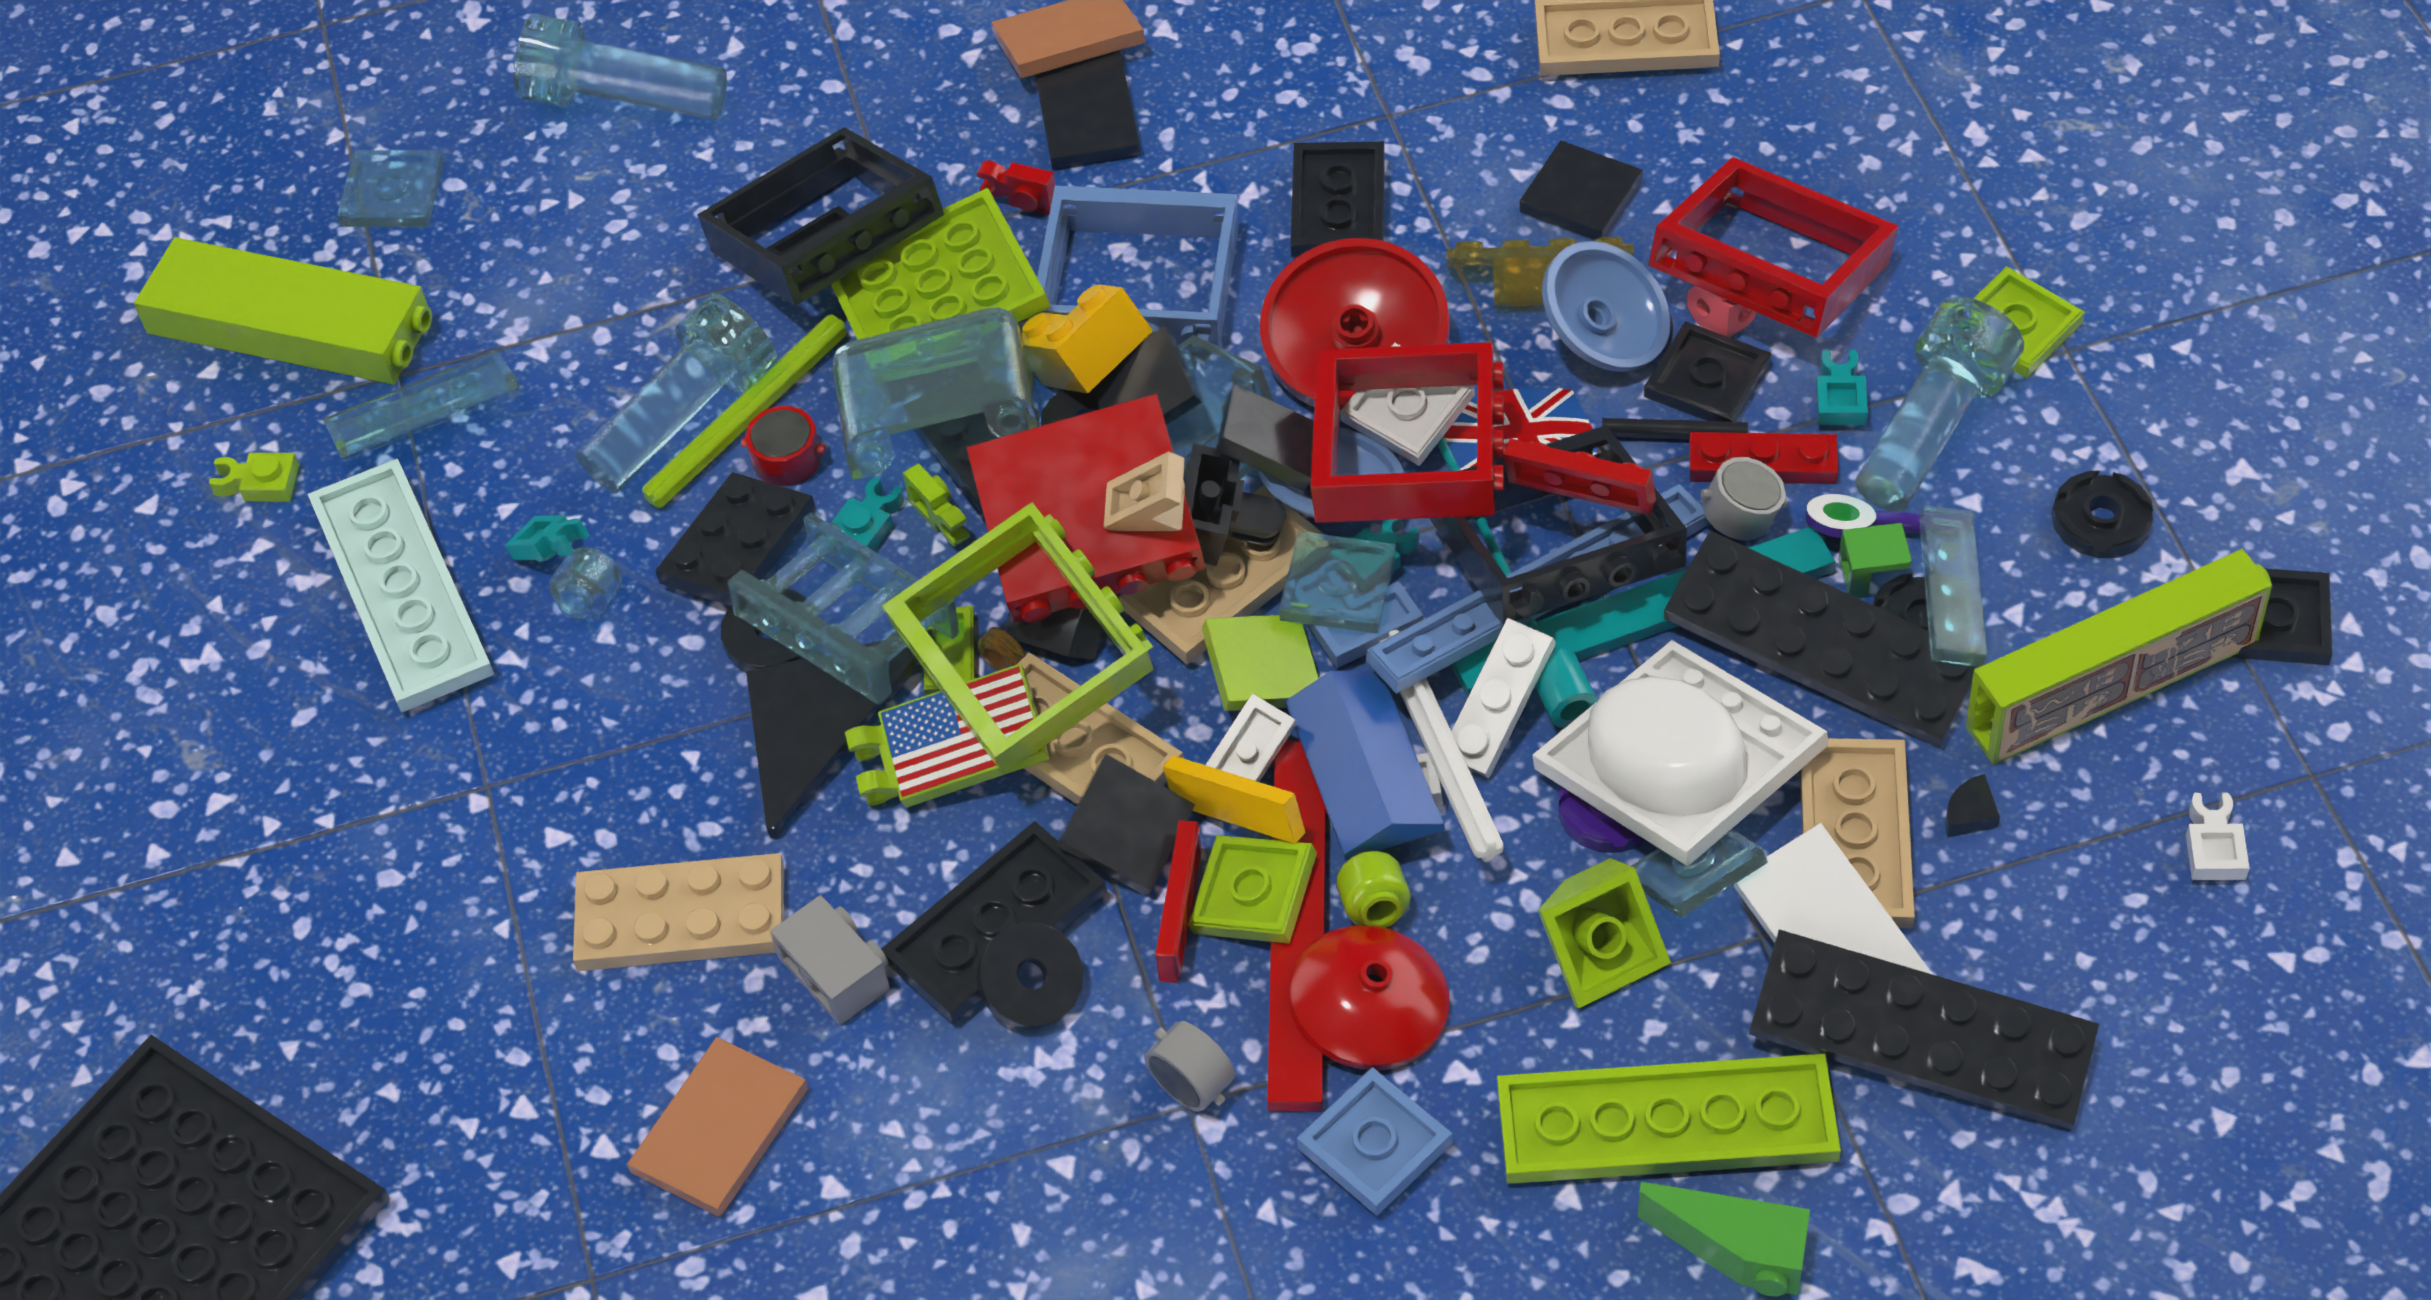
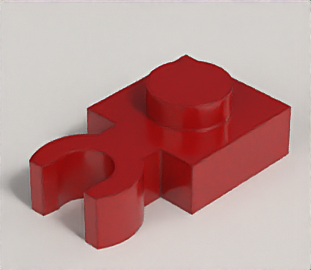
(1023, 185)

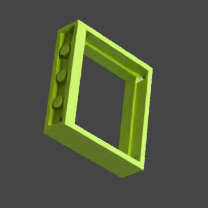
(974, 564)

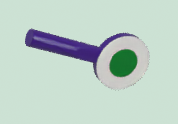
(1838, 512)

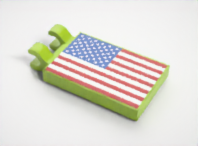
(930, 747)

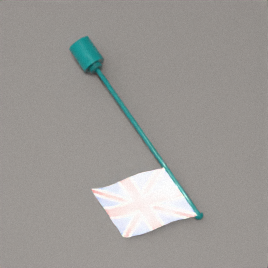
(1542, 417)

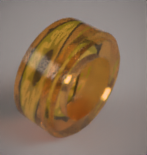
(1000, 649)

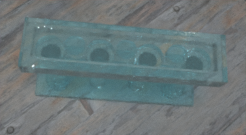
(814, 639)

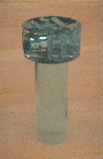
(558, 62)
(718, 351)
(1963, 355)

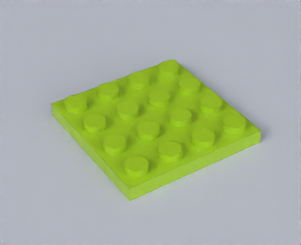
(943, 272)

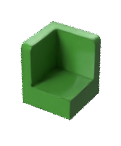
(1871, 551)

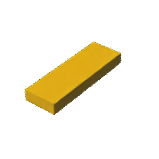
(1236, 799)

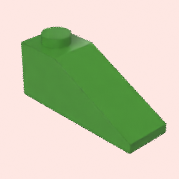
(1741, 1237)

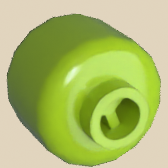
(1373, 889)

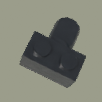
(1221, 506)

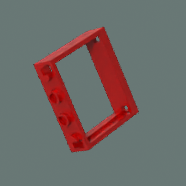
(1757, 282)
(1416, 493)

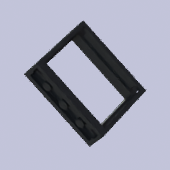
(903, 210)
(1579, 577)

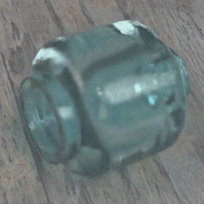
(585, 583)

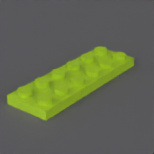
(1667, 1118)

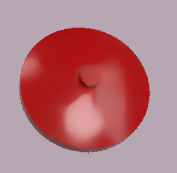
(1346, 299)

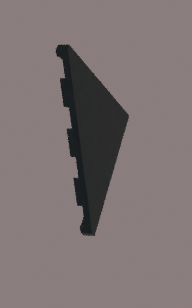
(802, 727)

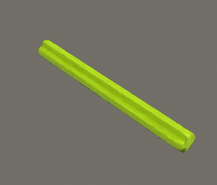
(739, 414)

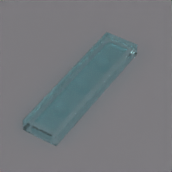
(1952, 586)

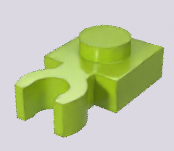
(261, 478)
(930, 499)

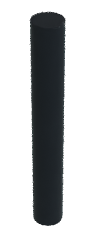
(1668, 428)

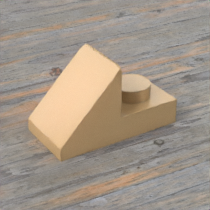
(1147, 497)

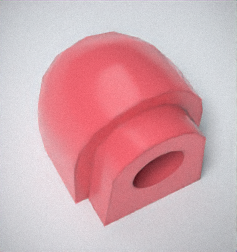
(1717, 312)

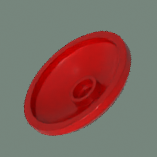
(1363, 1019)

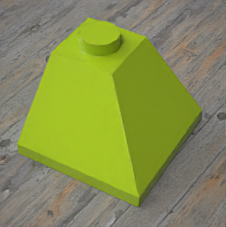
(1602, 931)

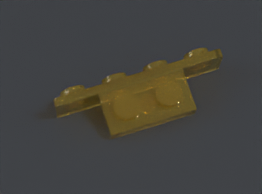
(1517, 266)

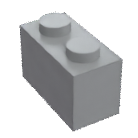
(831, 958)

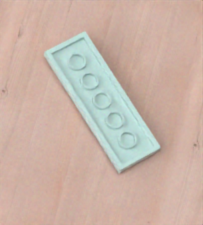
(400, 585)

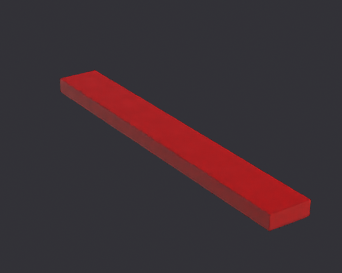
(1293, 1062)

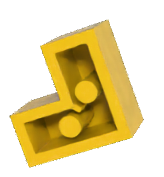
(1088, 342)

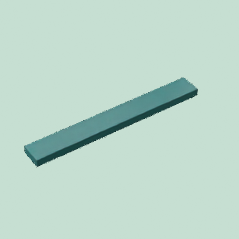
(1640, 610)

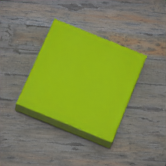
(2038, 314)
(1258, 658)
(1252, 889)

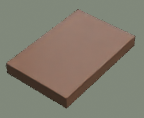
(1066, 34)
(718, 1126)

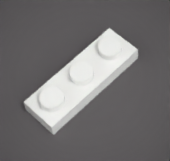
(1500, 695)

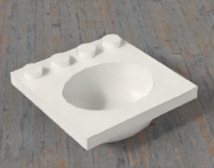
(1680, 752)

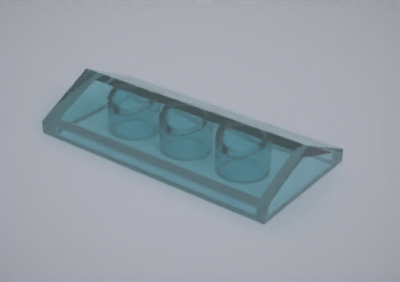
(421, 405)

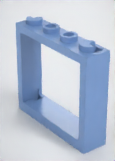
(1153, 214)

